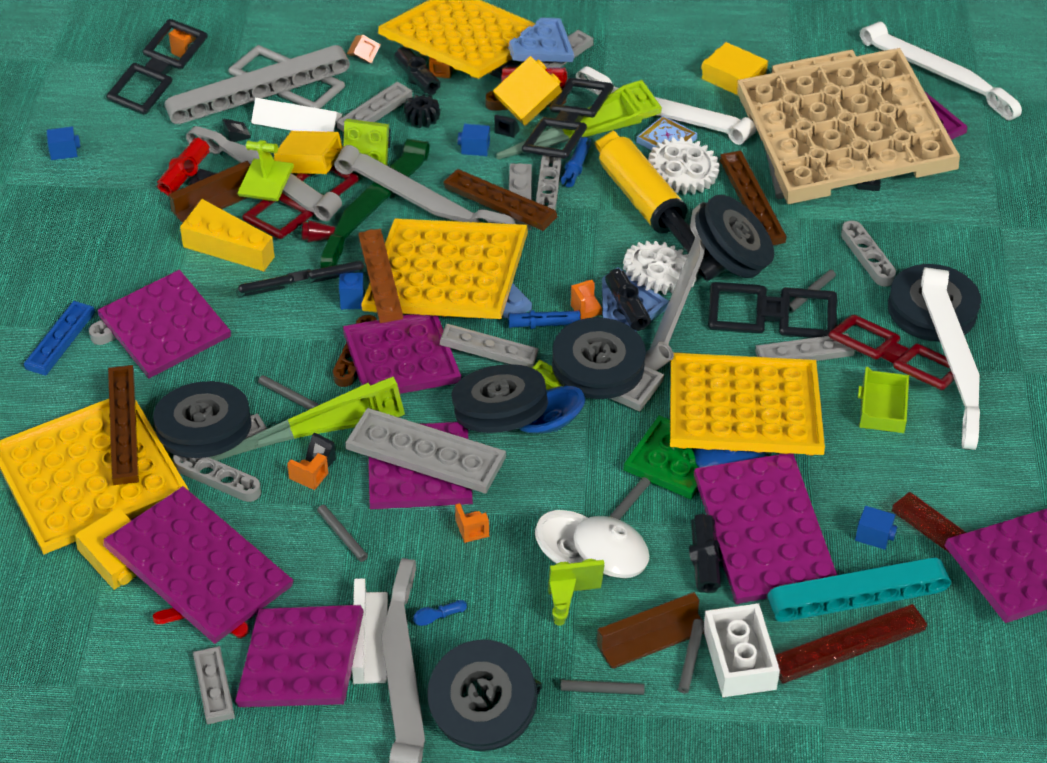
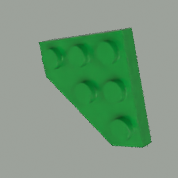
(663, 464)

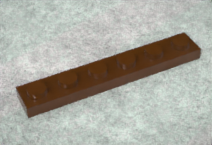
(752, 194)
(500, 199)
(123, 425)

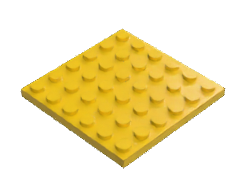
(458, 33)
(452, 267)
(745, 404)
(65, 474)

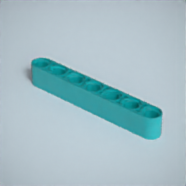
(858, 589)

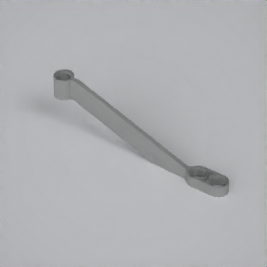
(352, 160)
(322, 205)
(660, 351)
(401, 673)

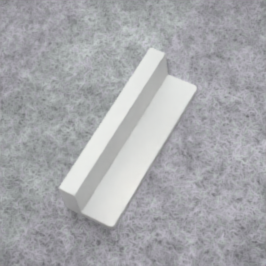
(293, 116)
(369, 654)

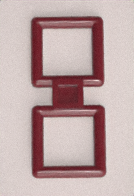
(250, 216)
(892, 351)

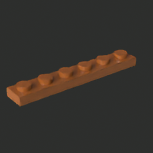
(380, 276)

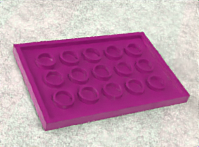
(763, 525)
(198, 564)
(1007, 564)

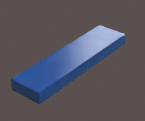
(59, 338)

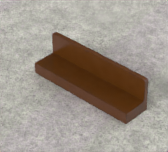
(217, 189)
(648, 631)

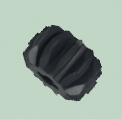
(422, 111)

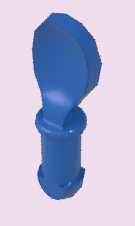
(428, 615)

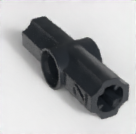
(417, 70)
(627, 299)
(705, 553)

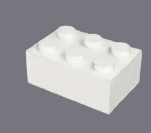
(741, 650)

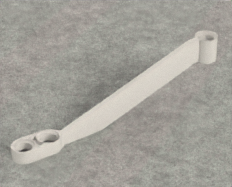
(879, 37)
(737, 129)
(956, 350)

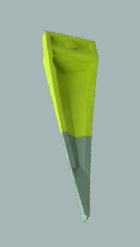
(621, 109)
(330, 416)

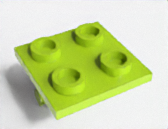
(265, 176)
(571, 577)

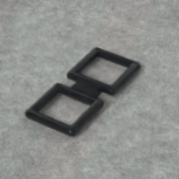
(157, 66)
(568, 118)
(308, 276)
(771, 309)

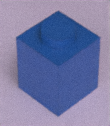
(474, 139)
(63, 143)
(351, 290)
(876, 527)

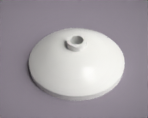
(556, 535)
(615, 543)

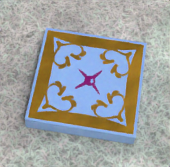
(664, 129)

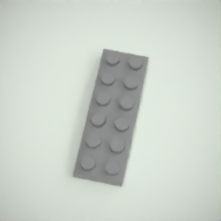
(426, 450)

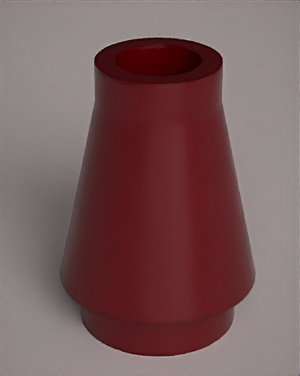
(315, 231)

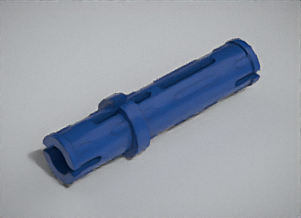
(574, 166)
(535, 319)

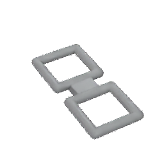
(337, 84)

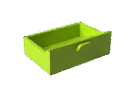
(884, 401)

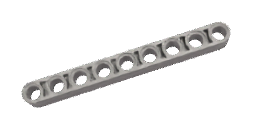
(256, 84)

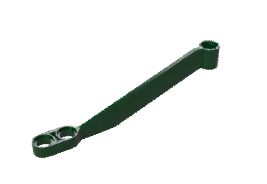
(413, 157)

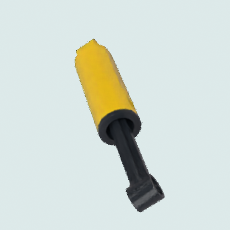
(651, 194)

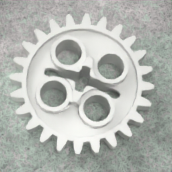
(685, 165)
(655, 266)

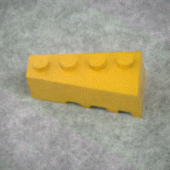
(226, 237)

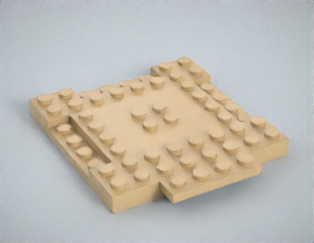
(845, 122)

